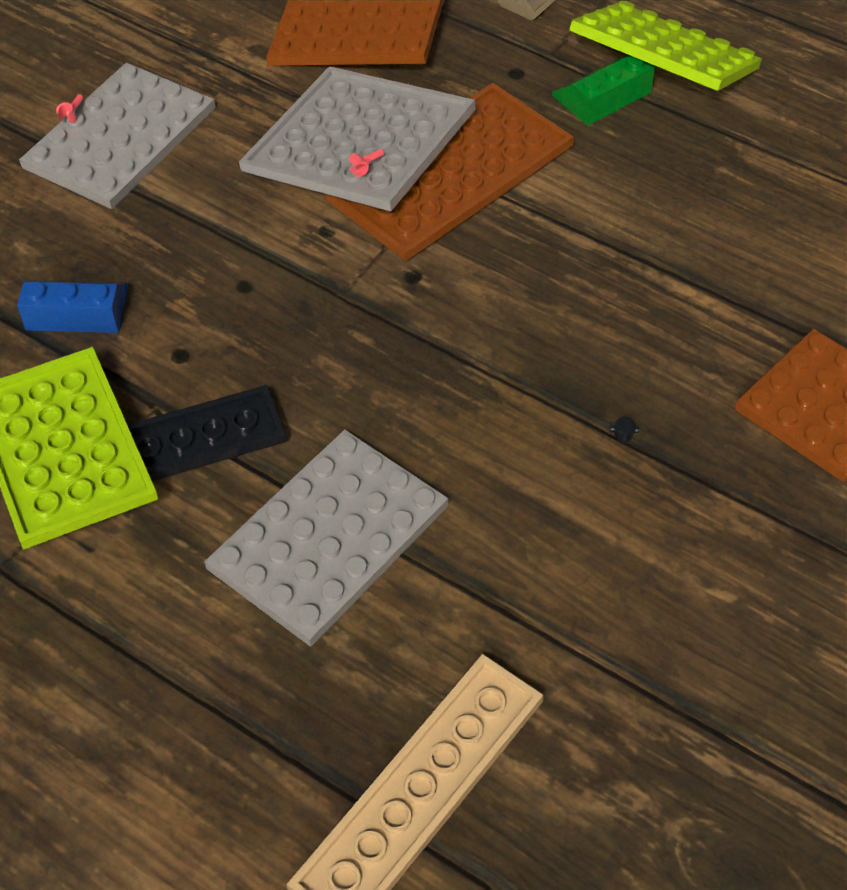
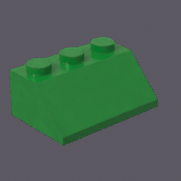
(607, 89)

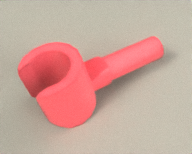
(67, 109)
(361, 163)

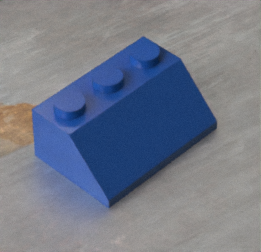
(72, 305)

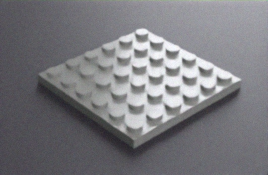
(358, 115)

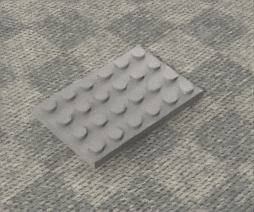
(118, 135)
(326, 536)

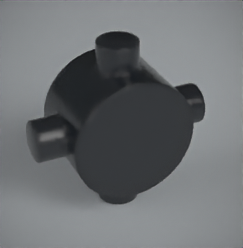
(624, 429)

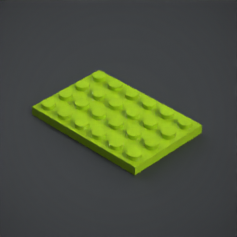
(667, 44)
(66, 450)

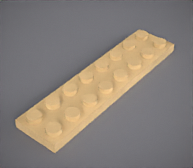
(422, 783)

